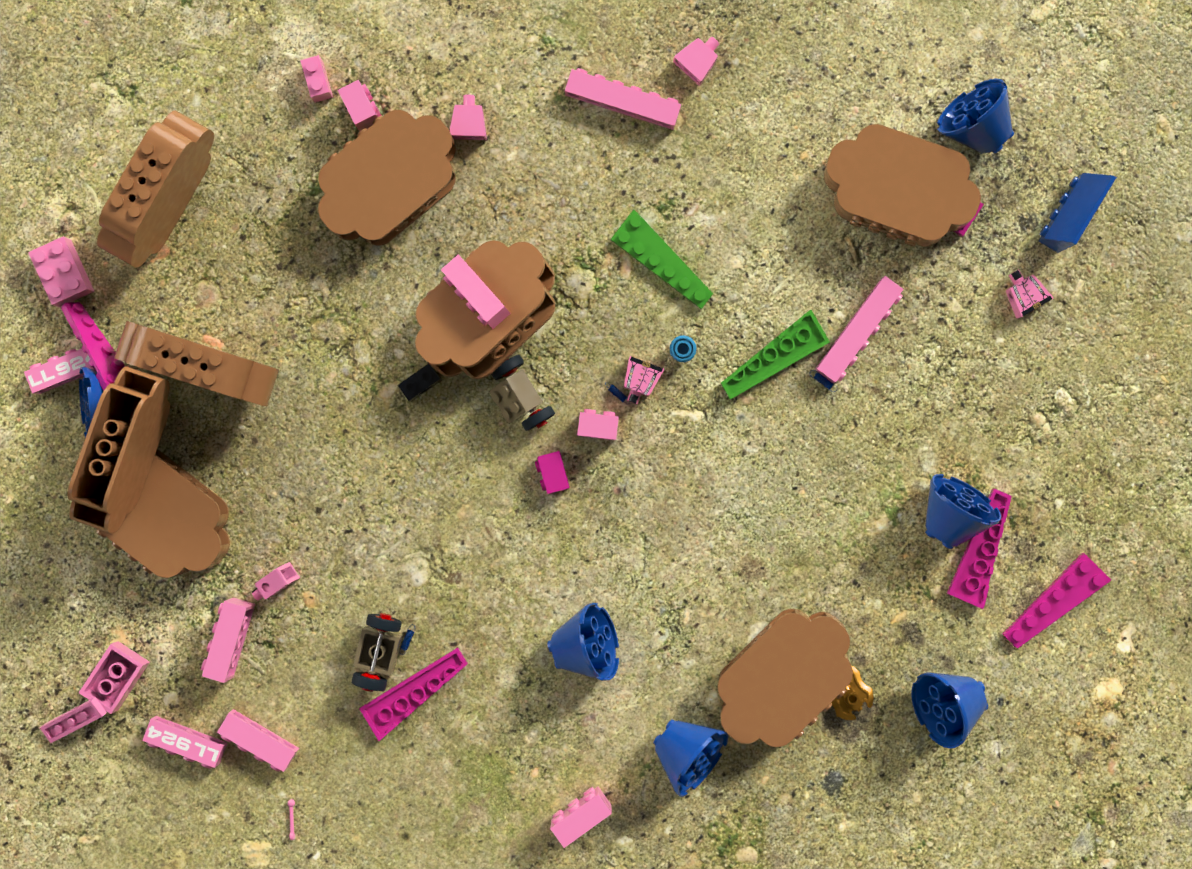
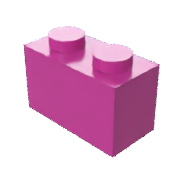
(552, 472)

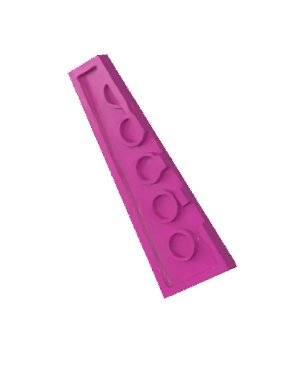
(94, 343)
(977, 563)
(1071, 588)
(401, 700)

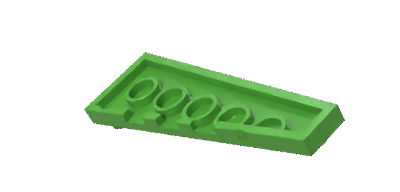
(651, 251)
(787, 348)

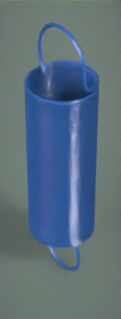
(824, 381)
(617, 393)
(407, 639)

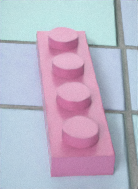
(73, 720)

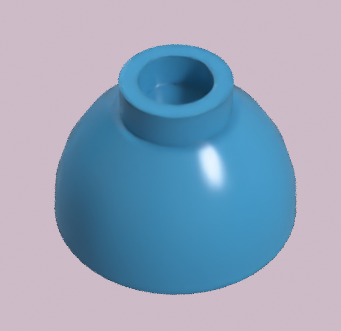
(683, 348)

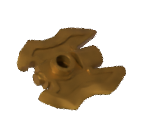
(854, 697)

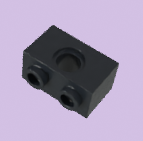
(419, 382)

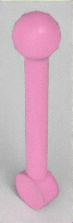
(291, 803)

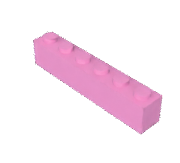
(622, 98)
(858, 330)

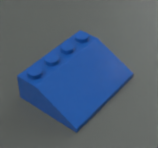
(1075, 210)

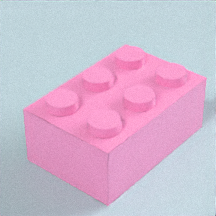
(61, 271)
(114, 676)
(580, 816)

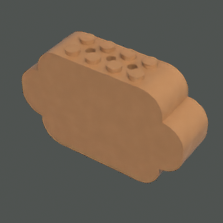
(387, 177)
(901, 185)
(155, 188)
(453, 335)
(196, 364)
(119, 449)
(174, 523)
(785, 678)

